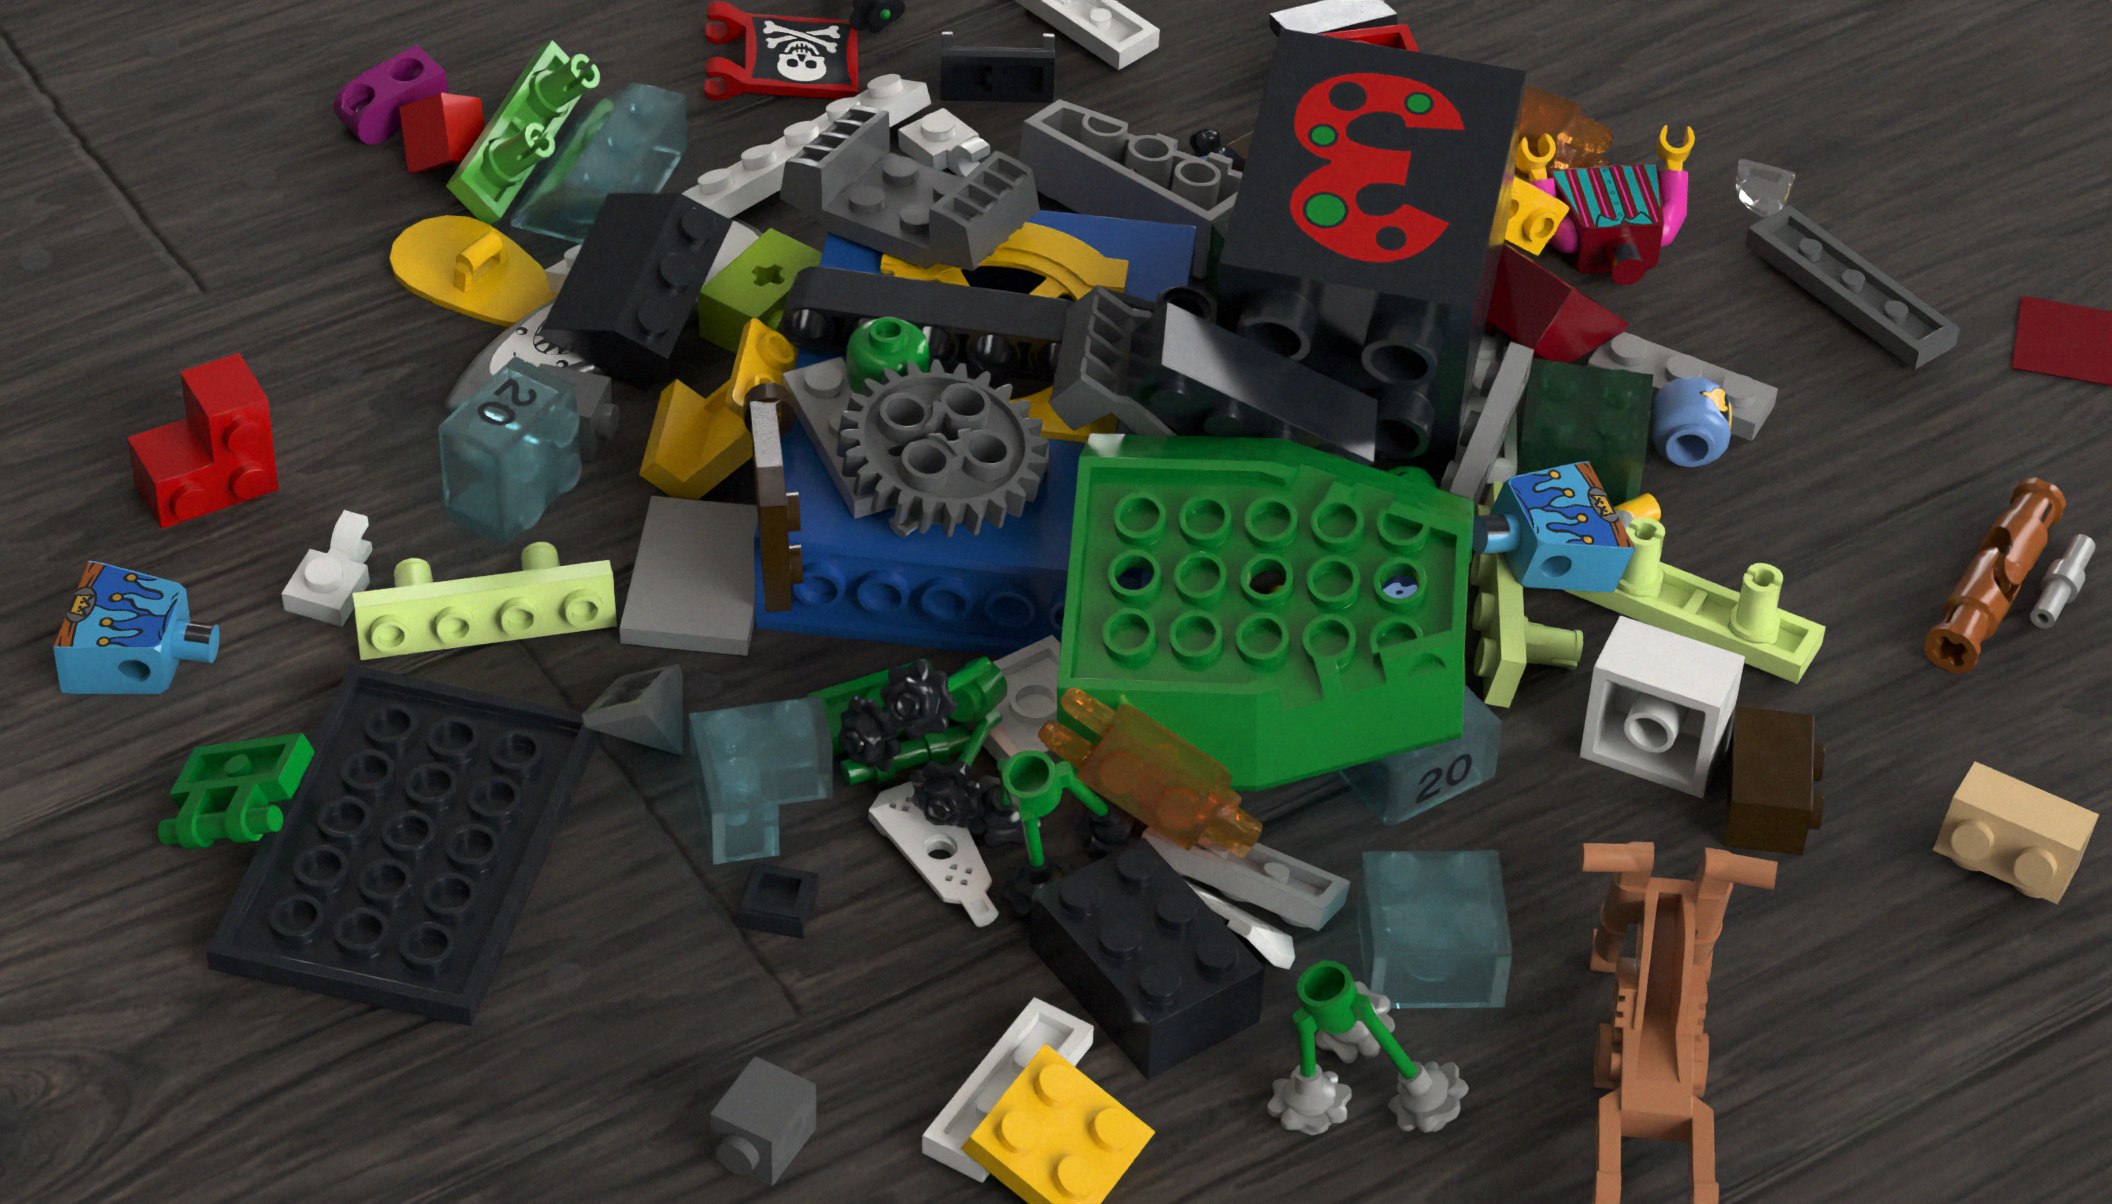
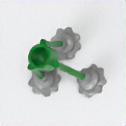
(1351, 1024)

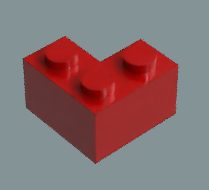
(212, 455)

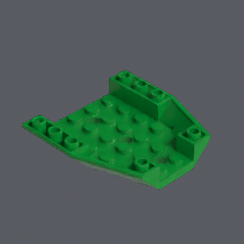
(1280, 678)

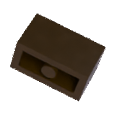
(1771, 781)

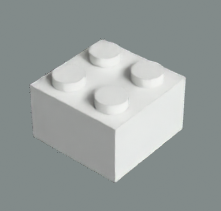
(1661, 706)

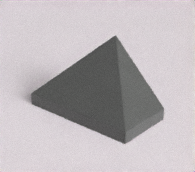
(642, 709)

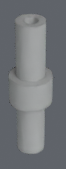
(2062, 581)

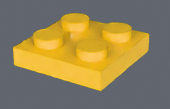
(1057, 1135)

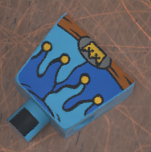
(1556, 531)
(128, 634)

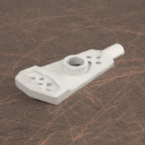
(916, 837)
(1267, 939)

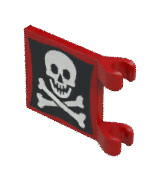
(782, 55)

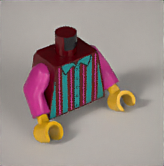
(1614, 212)

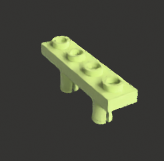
(484, 609)
(1711, 613)
(1505, 632)

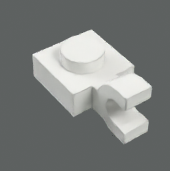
(943, 143)
(326, 581)

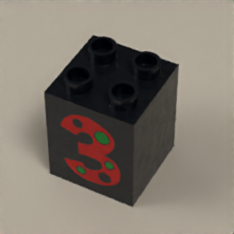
(1375, 225)

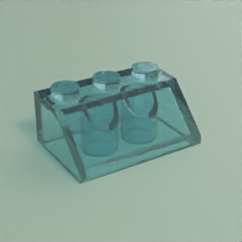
(613, 147)

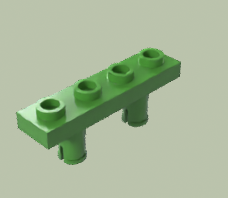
(521, 131)

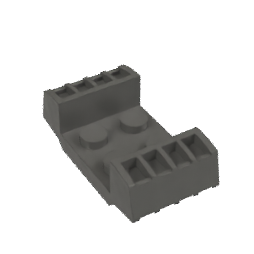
(902, 205)
(1096, 363)

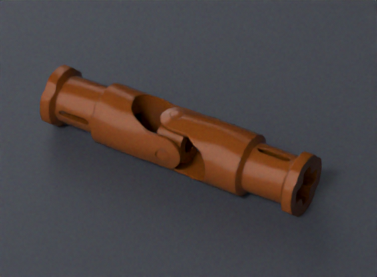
(1994, 576)

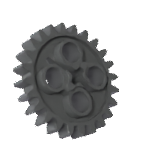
(942, 448)

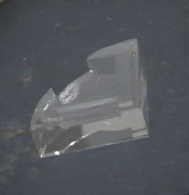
(1763, 186)

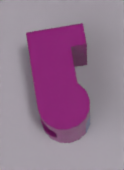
(373, 100)

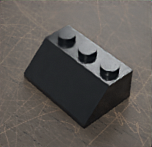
(635, 282)

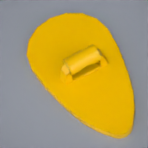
(469, 269)

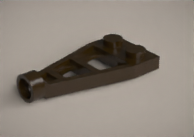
(776, 509)

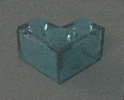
(751, 764)

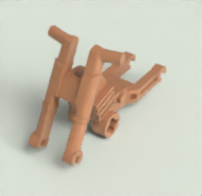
(1656, 1035)

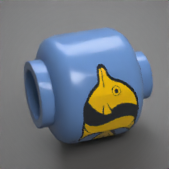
(1691, 421)

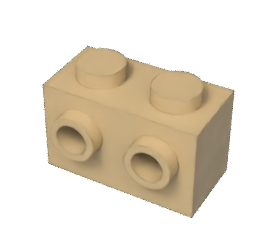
(2015, 833)

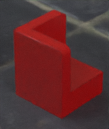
(440, 130)

